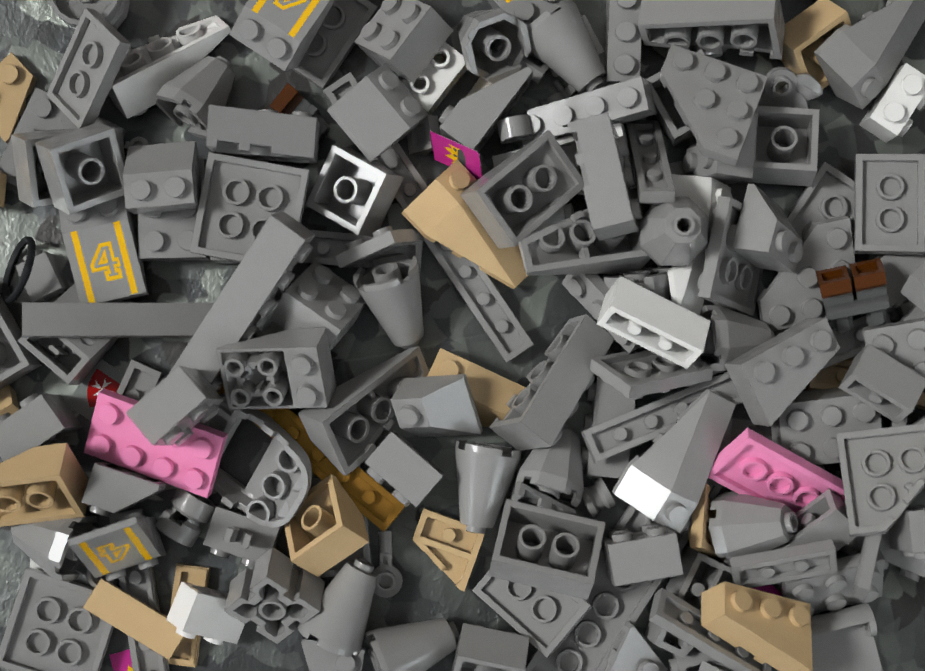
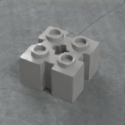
(274, 595)

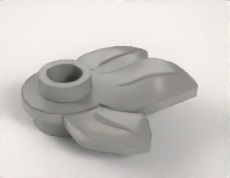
(794, 93)

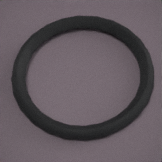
(25, 273)

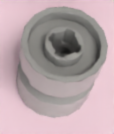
(195, 508)

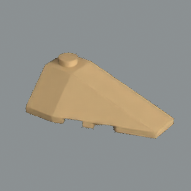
(446, 218)
(488, 389)

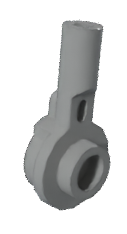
(389, 577)

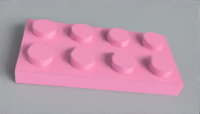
(119, 441)
(771, 472)

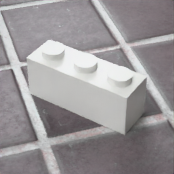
(653, 322)

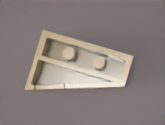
(762, 623)

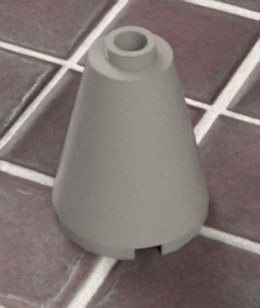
(566, 47)
(394, 296)
(483, 482)
(344, 610)
(411, 645)

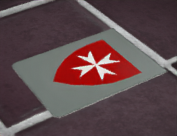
(85, 396)

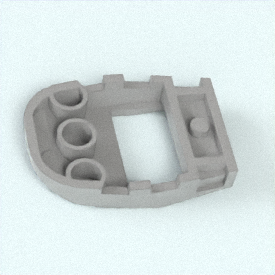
(280, 478)

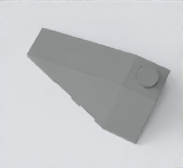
(865, 55)
(575, 249)
(361, 410)
(674, 470)

